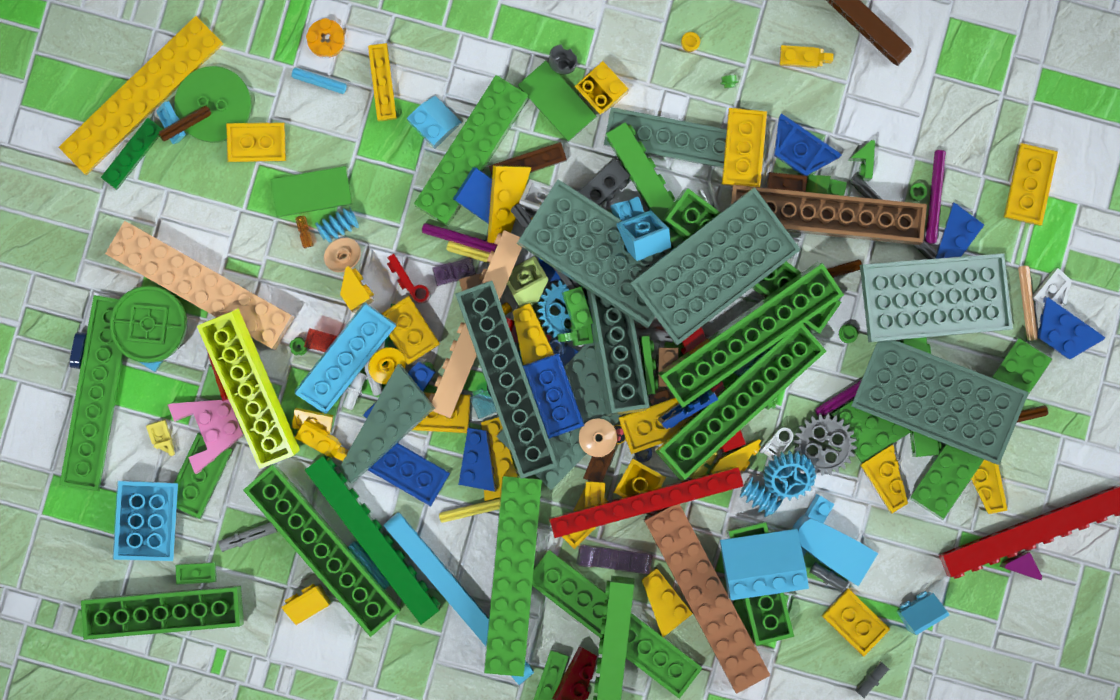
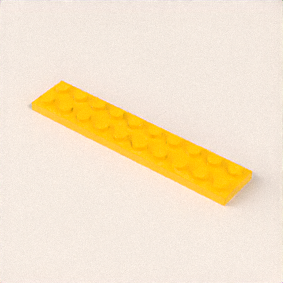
(140, 95)

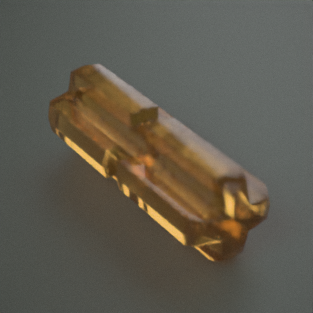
(303, 228)

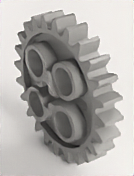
(831, 428)

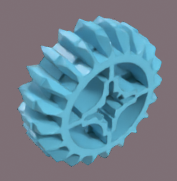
(786, 471)

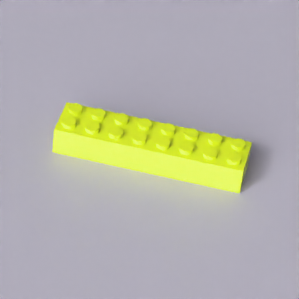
(248, 388)

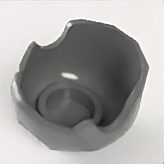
(562, 60)

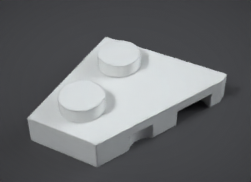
(1054, 287)

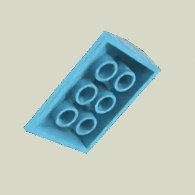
(145, 521)
(763, 564)

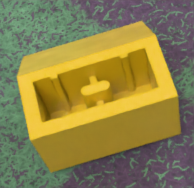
(602, 88)
(353, 290)
(306, 605)

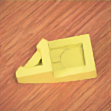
(160, 436)

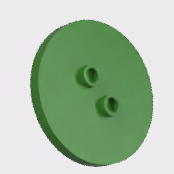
(219, 91)
(148, 324)

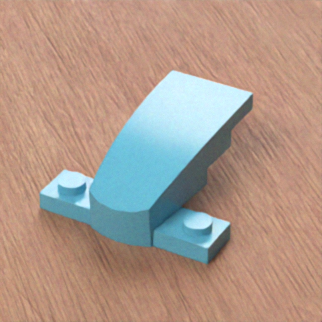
(830, 546)

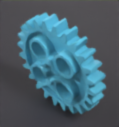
(554, 323)

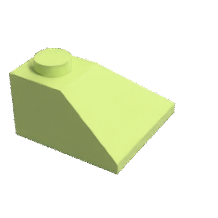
(527, 282)

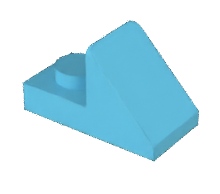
(627, 209)

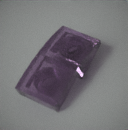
(453, 271)

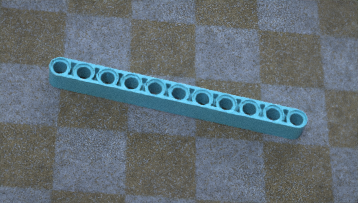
(443, 581)

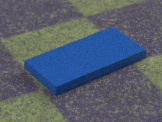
(553, 395)
(411, 473)

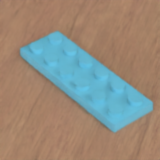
(345, 358)

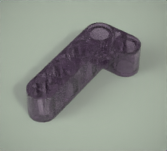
(614, 559)

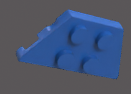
(801, 148)
(1065, 331)

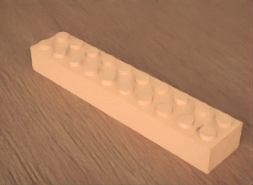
(198, 283)

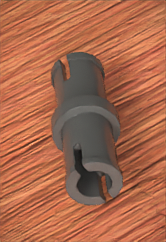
(829, 577)
(872, 679)

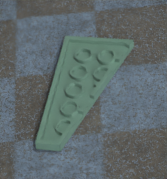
(392, 417)

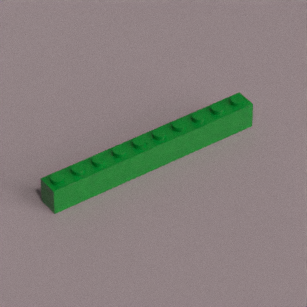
(372, 539)

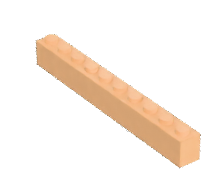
(463, 351)

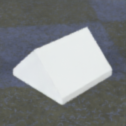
(534, 195)

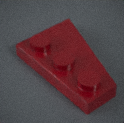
(577, 677)

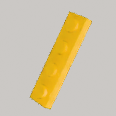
(382, 82)

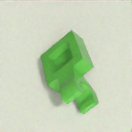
(578, 336)

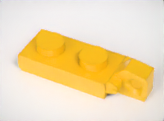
(803, 56)
(321, 441)

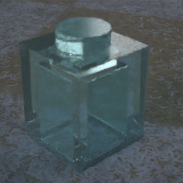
(482, 403)

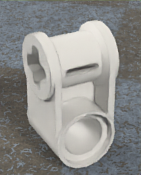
(776, 444)

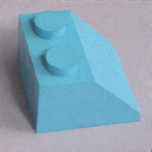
(433, 121)
(644, 235)
(922, 612)

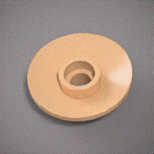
(338, 250)
(588, 433)

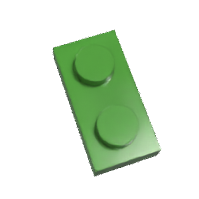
(577, 308)
(195, 573)

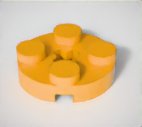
(326, 27)

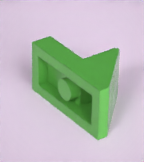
(866, 156)
(825, 185)

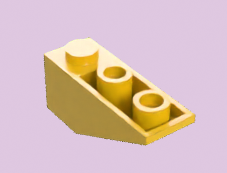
(738, 457)

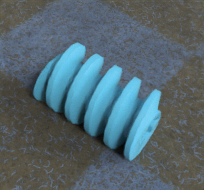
(337, 225)
(759, 497)

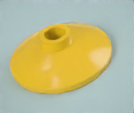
(380, 373)

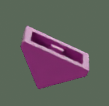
(1023, 564)

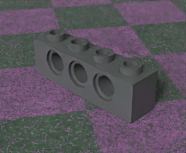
(611, 171)

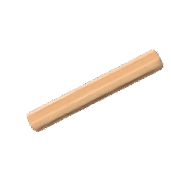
(1028, 303)

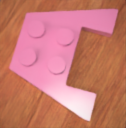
(216, 424)

